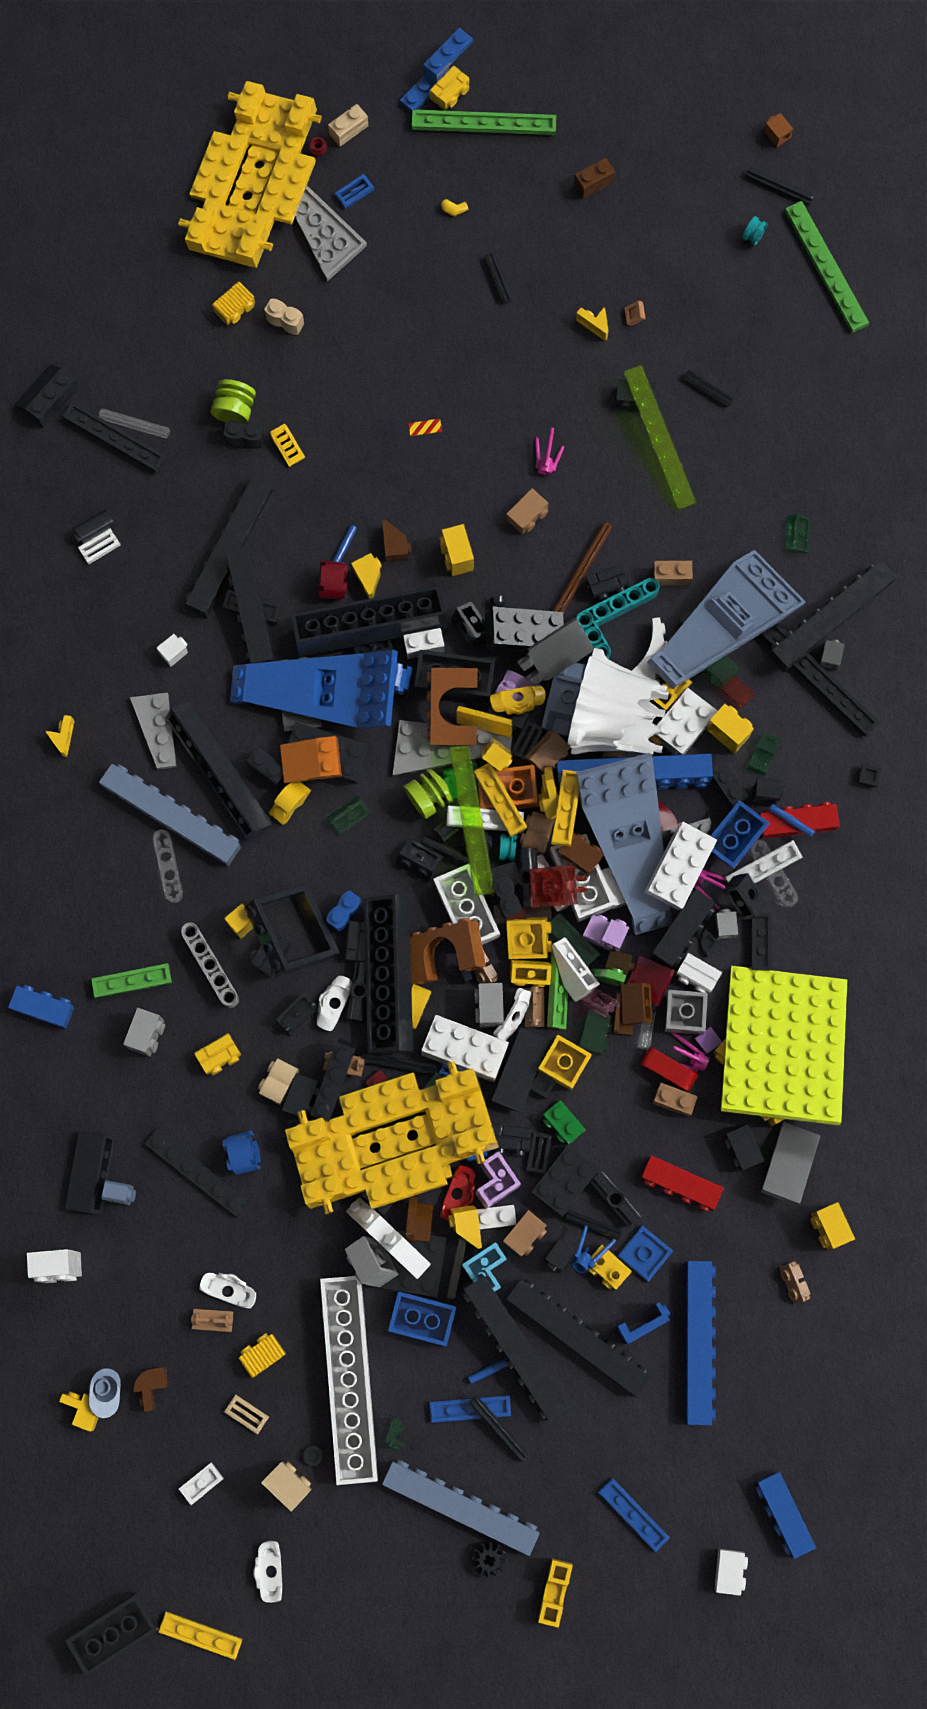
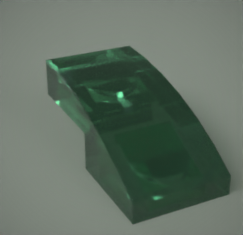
(763, 753)

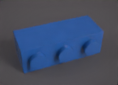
(41, 1006)

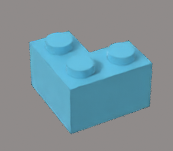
(484, 1262)

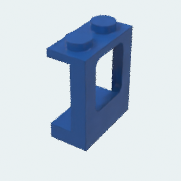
(629, 1337)

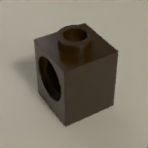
(620, 961)

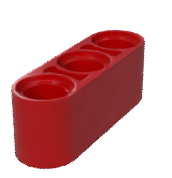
(669, 1069)

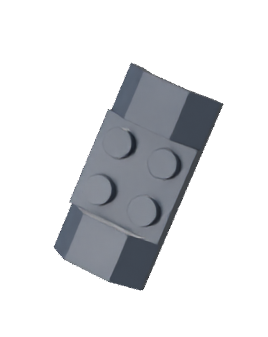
(563, 699)

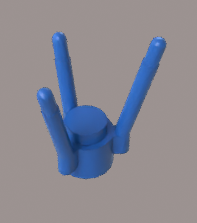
(583, 1259)

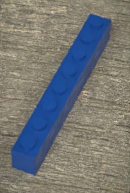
(699, 1342)

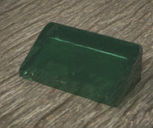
(797, 533)
(348, 815)

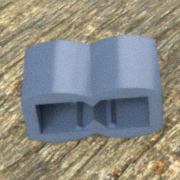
(118, 1192)

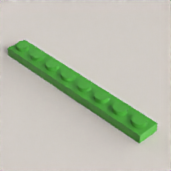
(484, 122)
(826, 267)

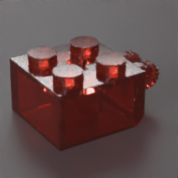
(555, 886)

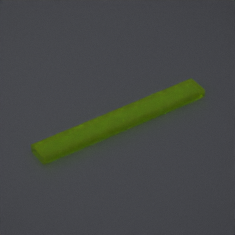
(659, 437)
(471, 820)

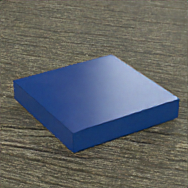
(645, 1253)

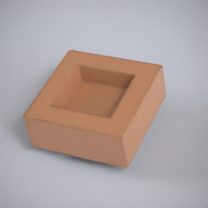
(635, 313)

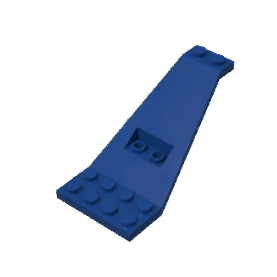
(336, 689)

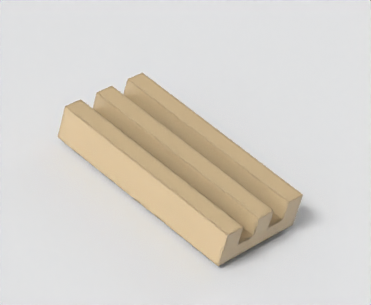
(242, 1421)

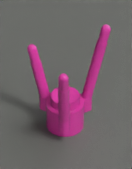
(546, 465)
(703, 876)
(698, 1061)

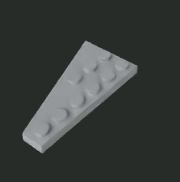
(327, 234)
(417, 754)

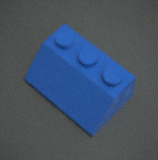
(737, 834)

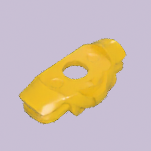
(532, 697)

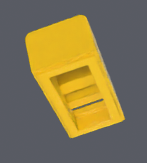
(283, 429)

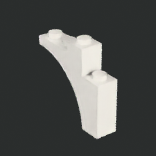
(656, 646)
(388, 1237)

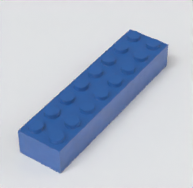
(669, 771)

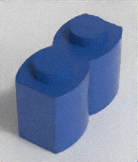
(347, 907)

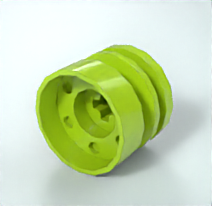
(233, 401)
(428, 793)

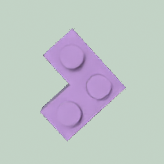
(604, 933)
(501, 1181)

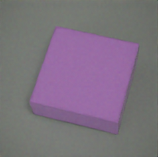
(708, 1041)

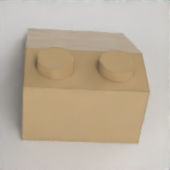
(287, 1485)

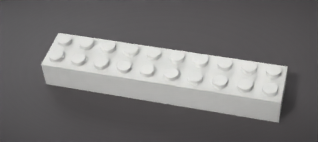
(349, 1380)

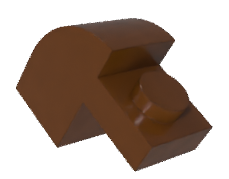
(148, 1381)

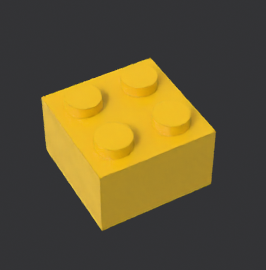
(457, 550)
(730, 728)
(564, 1062)
(832, 1226)

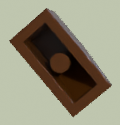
(395, 543)

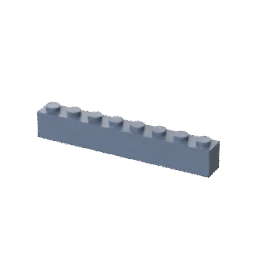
(170, 815)
(461, 1508)

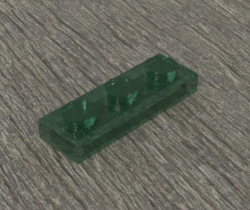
(563, 929)

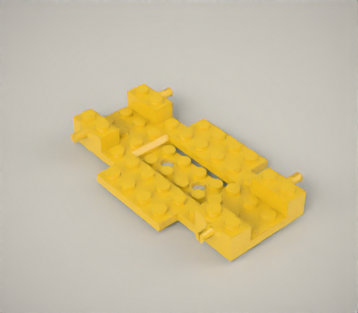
(276, 134)
(333, 1161)

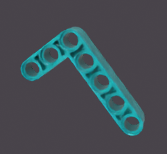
(612, 612)

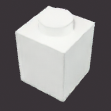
(172, 649)

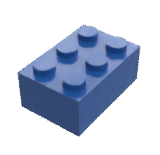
(422, 1318)

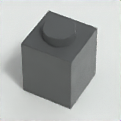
(831, 654)

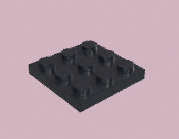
(429, 1281)

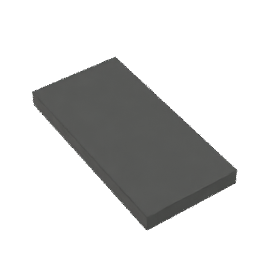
(790, 1164)

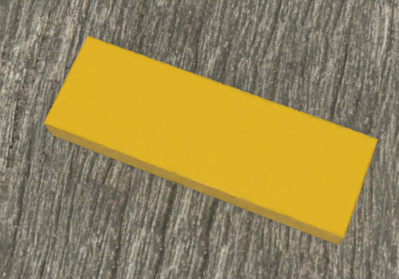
(484, 721)

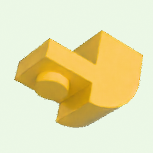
(673, 696)
(288, 800)
(84, 1417)

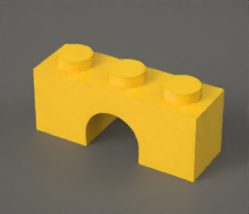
(554, 1592)

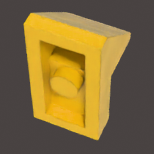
(597, 325)
(63, 739)

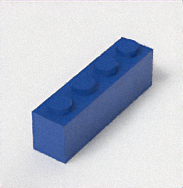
(785, 1514)

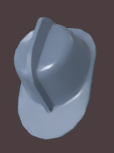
(104, 1393)

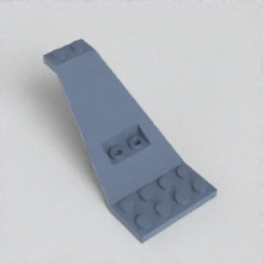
(734, 612)
(619, 800)

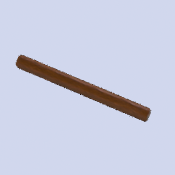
(583, 567)

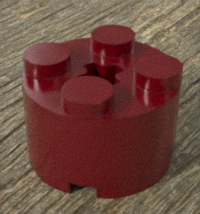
(331, 580)

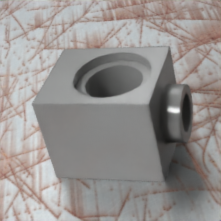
(726, 924)

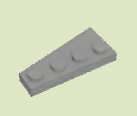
(158, 733)

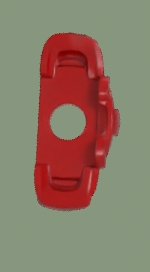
(464, 1180)

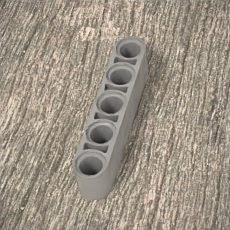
(203, 958)

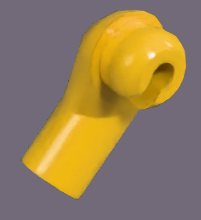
(453, 209)

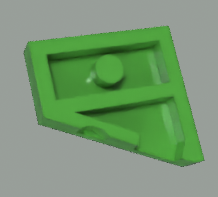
(613, 977)

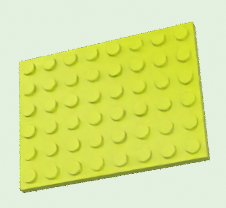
(785, 1045)

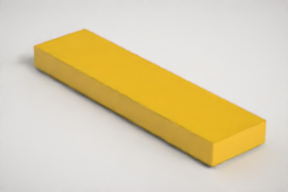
(500, 799)
(566, 809)
(200, 1635)

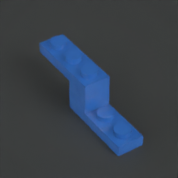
(435, 69)

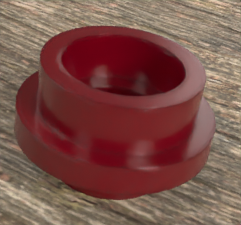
(318, 142)

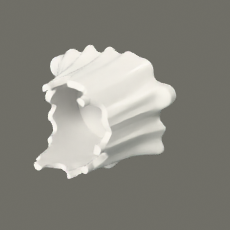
(615, 709)

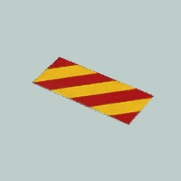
(425, 427)

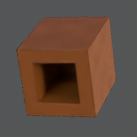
(778, 129)

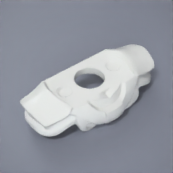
(328, 1016)
(509, 1026)
(213, 1284)
(269, 1587)

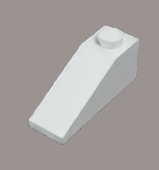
(573, 971)

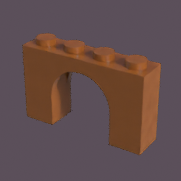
(441, 731)
(465, 938)

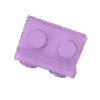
(512, 681)

